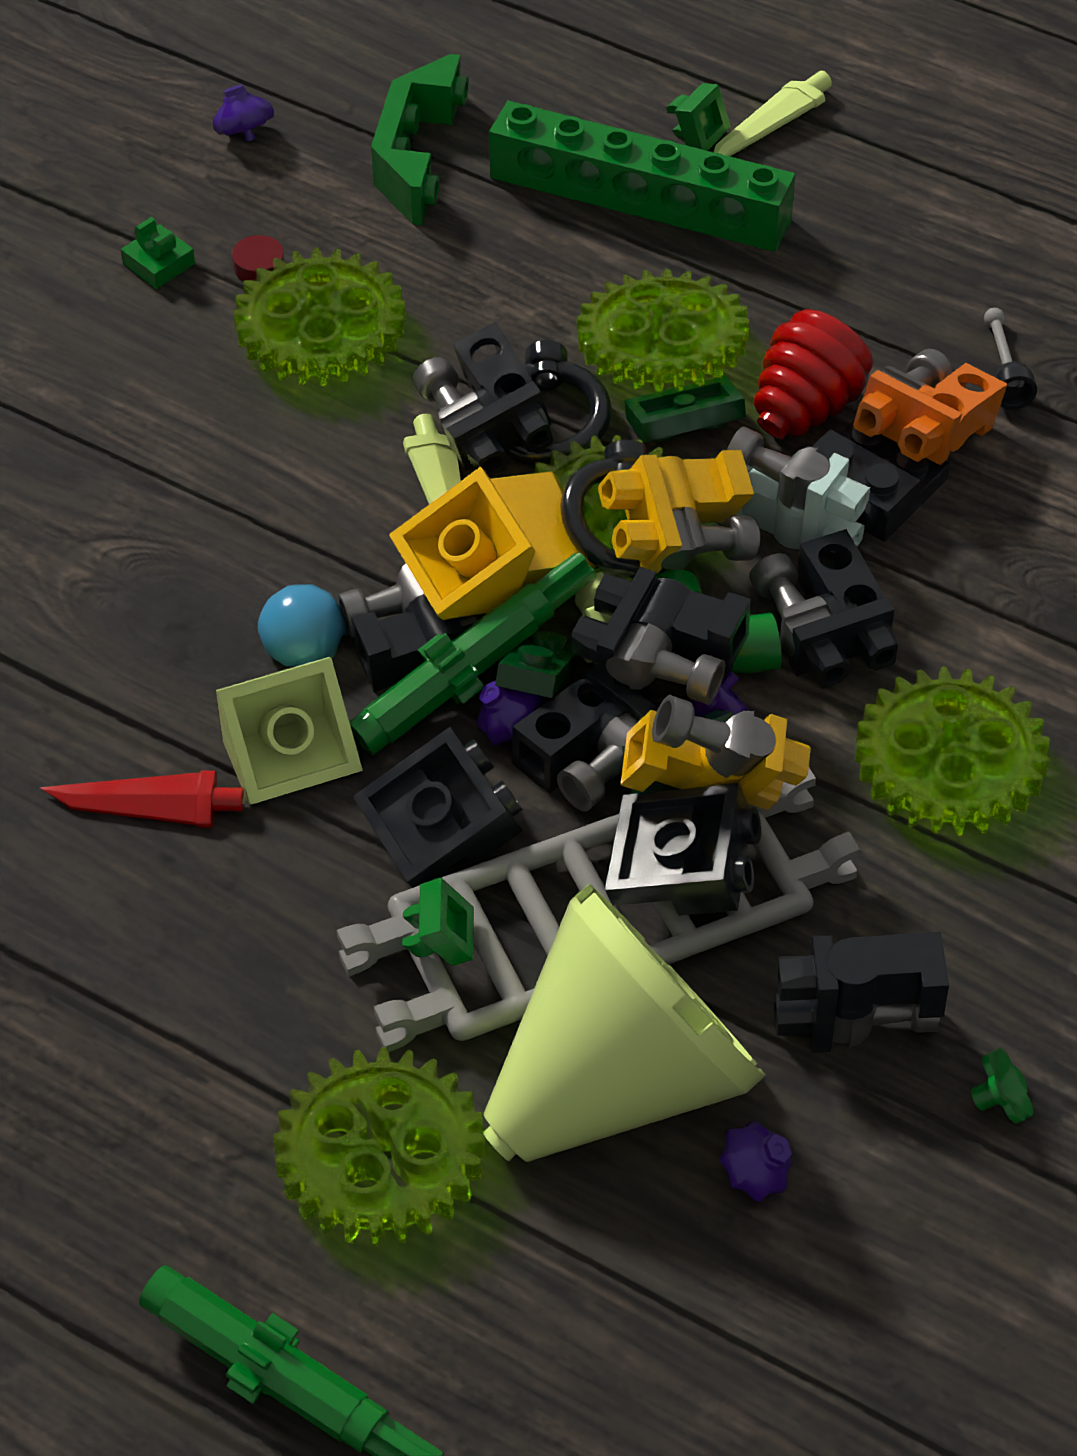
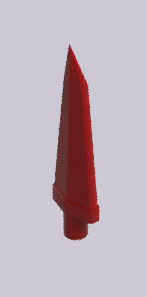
(167, 798)

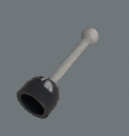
(1020, 380)

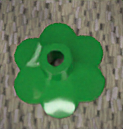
(1004, 1087)

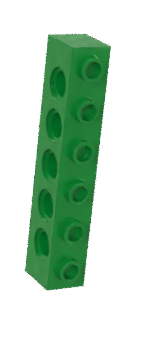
(641, 175)

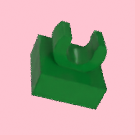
(700, 116)
(157, 254)
(443, 924)

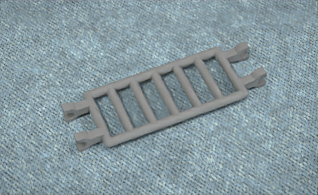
(404, 1020)

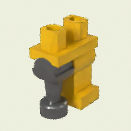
(669, 502)
(703, 752)

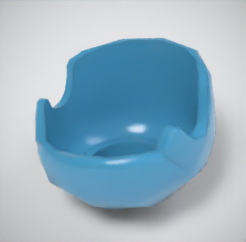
(301, 625)

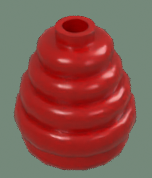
(810, 373)

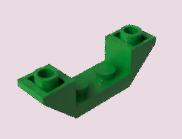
(419, 96)

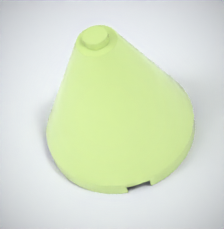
(608, 1042)

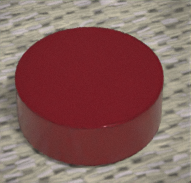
(255, 253)

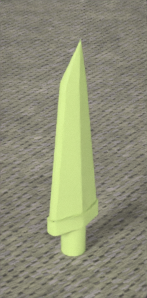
(789, 103)
(432, 458)

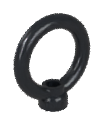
(548, 368)
(617, 456)

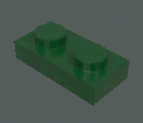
(675, 411)
(538, 665)

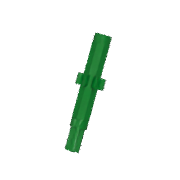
(454, 665)
(267, 1362)

